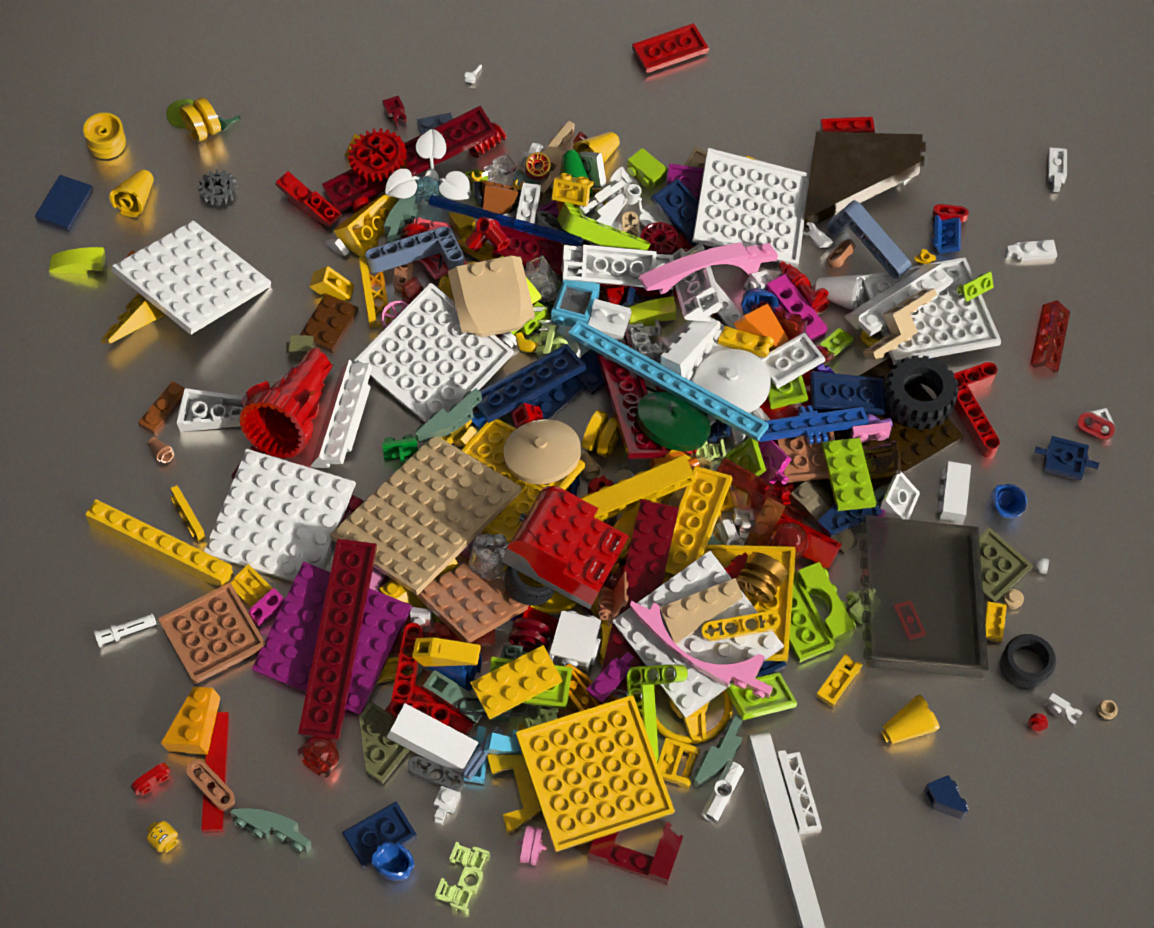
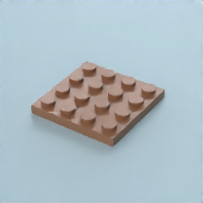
(470, 602)
(212, 633)

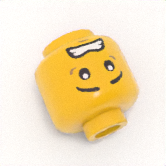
(162, 836)

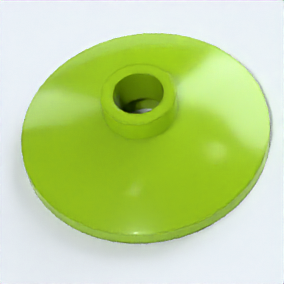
(173, 113)

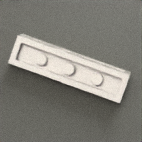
(794, 793)

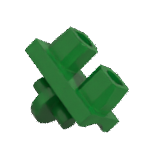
(399, 448)

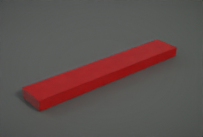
(217, 761)

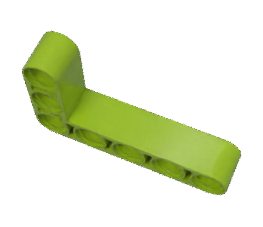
(576, 223)
(645, 686)

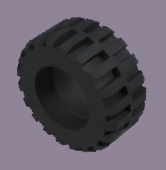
(926, 372)

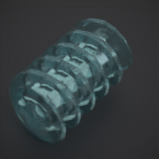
(427, 187)

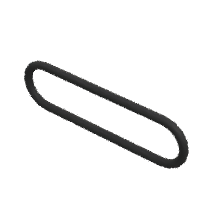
(484, 713)

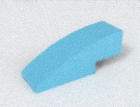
(502, 744)

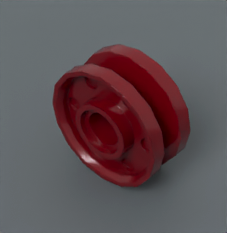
(662, 238)
(530, 634)

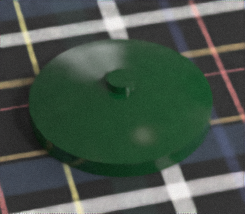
(672, 422)

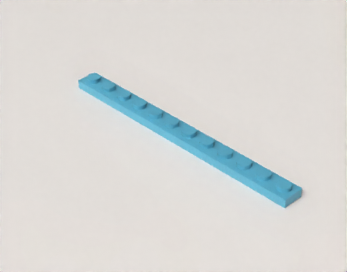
(669, 380)

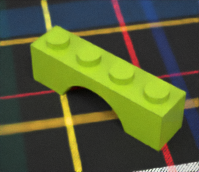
(817, 583)

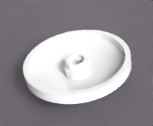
(735, 377)

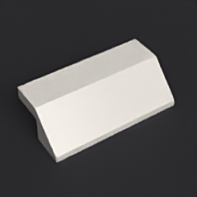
(432, 739)

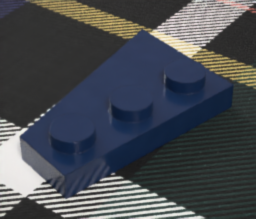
(836, 521)

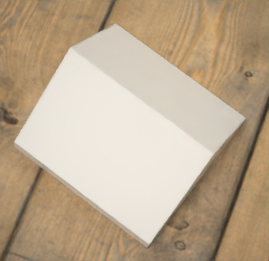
(900, 498)

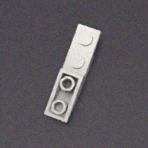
(608, 212)

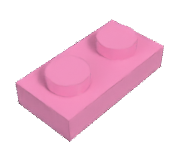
(871, 432)

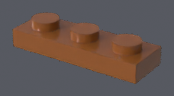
(162, 408)
(765, 523)

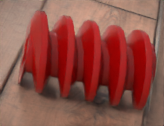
(479, 148)

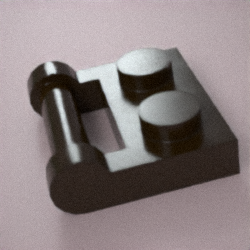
(885, 465)

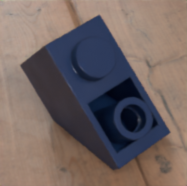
(945, 798)

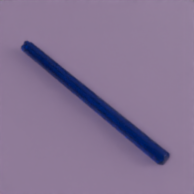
(506, 221)

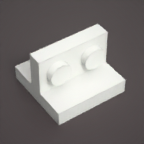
(610, 318)

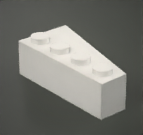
(691, 347)
(208, 410)

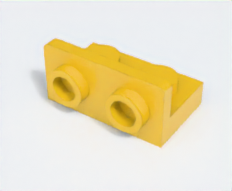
(571, 189)

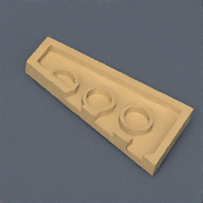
(692, 612)

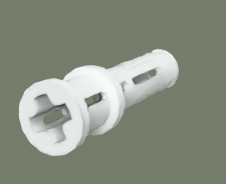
(148, 620)

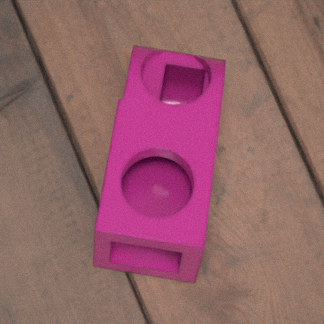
(266, 607)

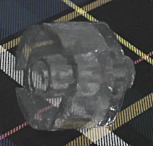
(487, 555)

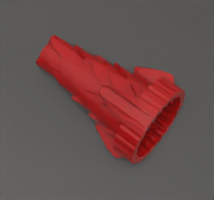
(281, 416)

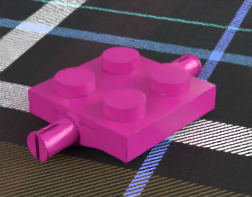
(775, 462)

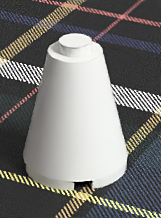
(843, 290)

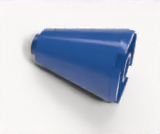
(461, 674)

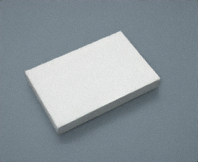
(792, 360)

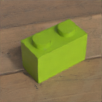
(647, 169)

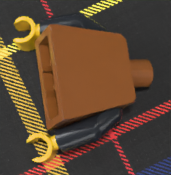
(496, 196)

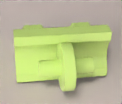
(552, 339)
(857, 610)

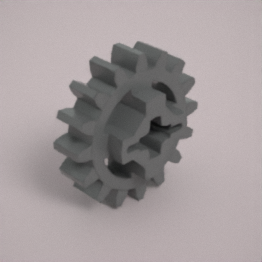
(218, 187)

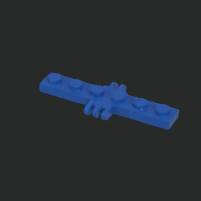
(814, 424)

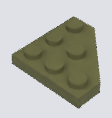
(1000, 565)
(380, 753)

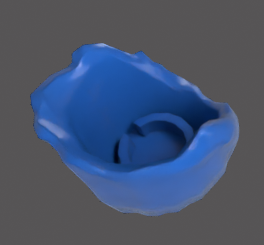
(756, 296)
(1009, 500)
(393, 861)

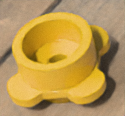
(924, 254)

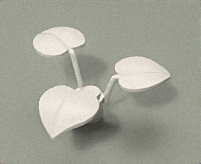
(431, 146)
(632, 192)

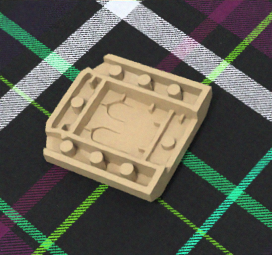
(491, 296)

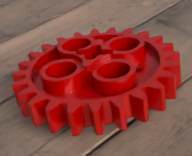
(366, 147)

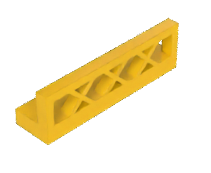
(369, 299)

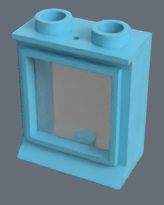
(574, 302)

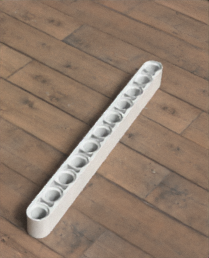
(785, 831)

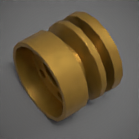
(761, 577)

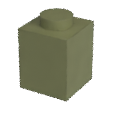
(299, 346)

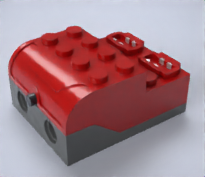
(565, 545)

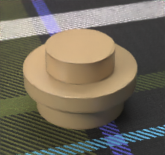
(1013, 598)
(1107, 709)

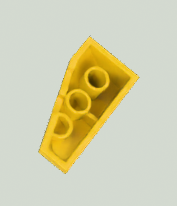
(366, 226)
(138, 314)

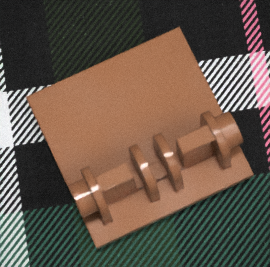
(613, 600)

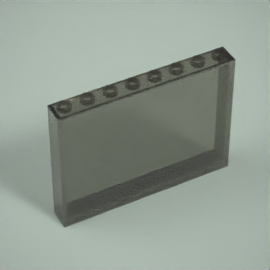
(922, 597)

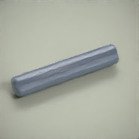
(479, 757)

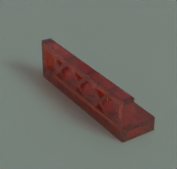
(1047, 333)

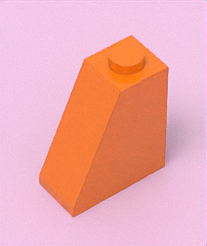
(763, 323)

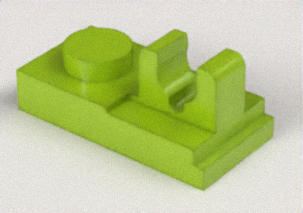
(837, 341)

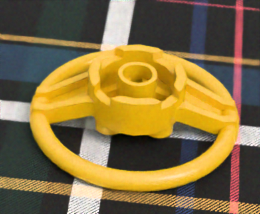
(696, 723)

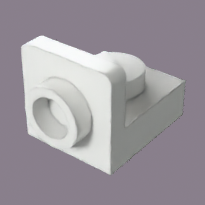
(758, 280)

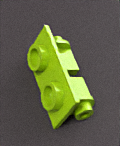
(976, 286)

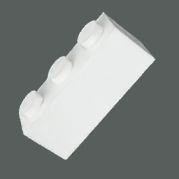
(954, 492)

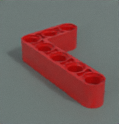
(972, 407)
(408, 681)

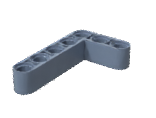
(872, 237)
(415, 248)

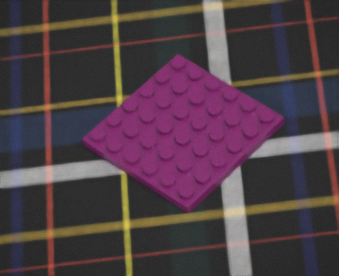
(295, 631)

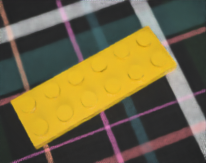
(696, 518)

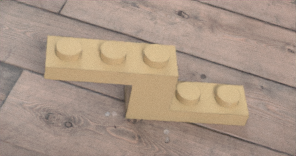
(555, 154)
(900, 323)

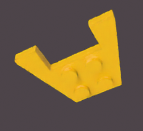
(529, 800)

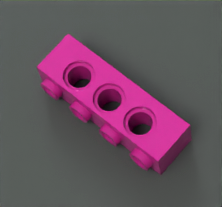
(795, 301)

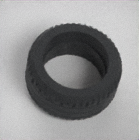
(524, 593)
(1037, 645)

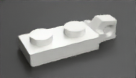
(1057, 167)
(1032, 250)

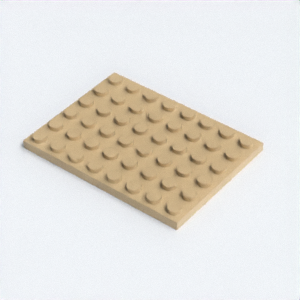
(428, 512)

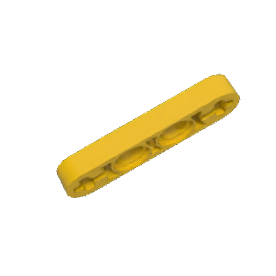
(740, 624)

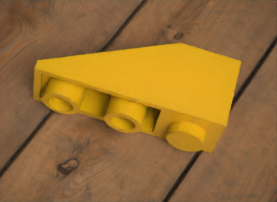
(445, 652)

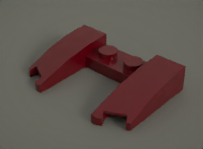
(653, 868)

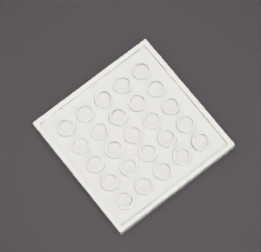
(751, 205)
(191, 277)
(946, 323)
(428, 359)
(279, 516)
(697, 688)

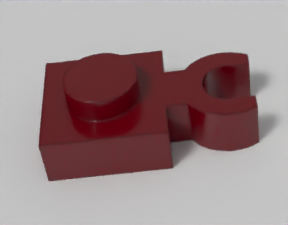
(395, 109)

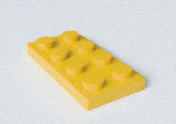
(516, 682)

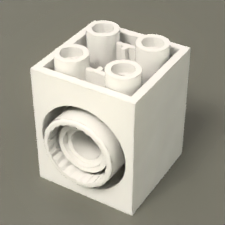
(576, 641)

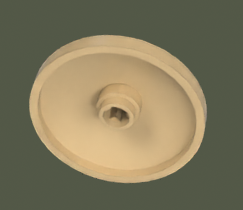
(542, 451)

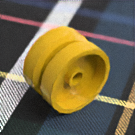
(200, 119)
(104, 135)
(601, 434)

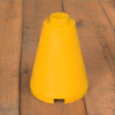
(603, 143)
(132, 193)
(910, 722)

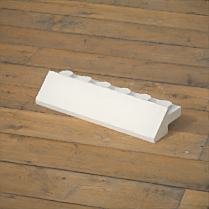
(609, 264)
(698, 290)
(870, 315)
(343, 415)

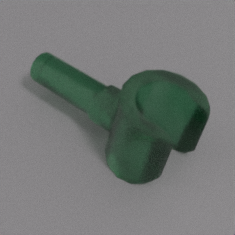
(225, 123)

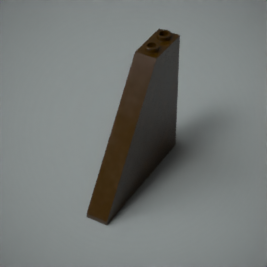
(857, 168)

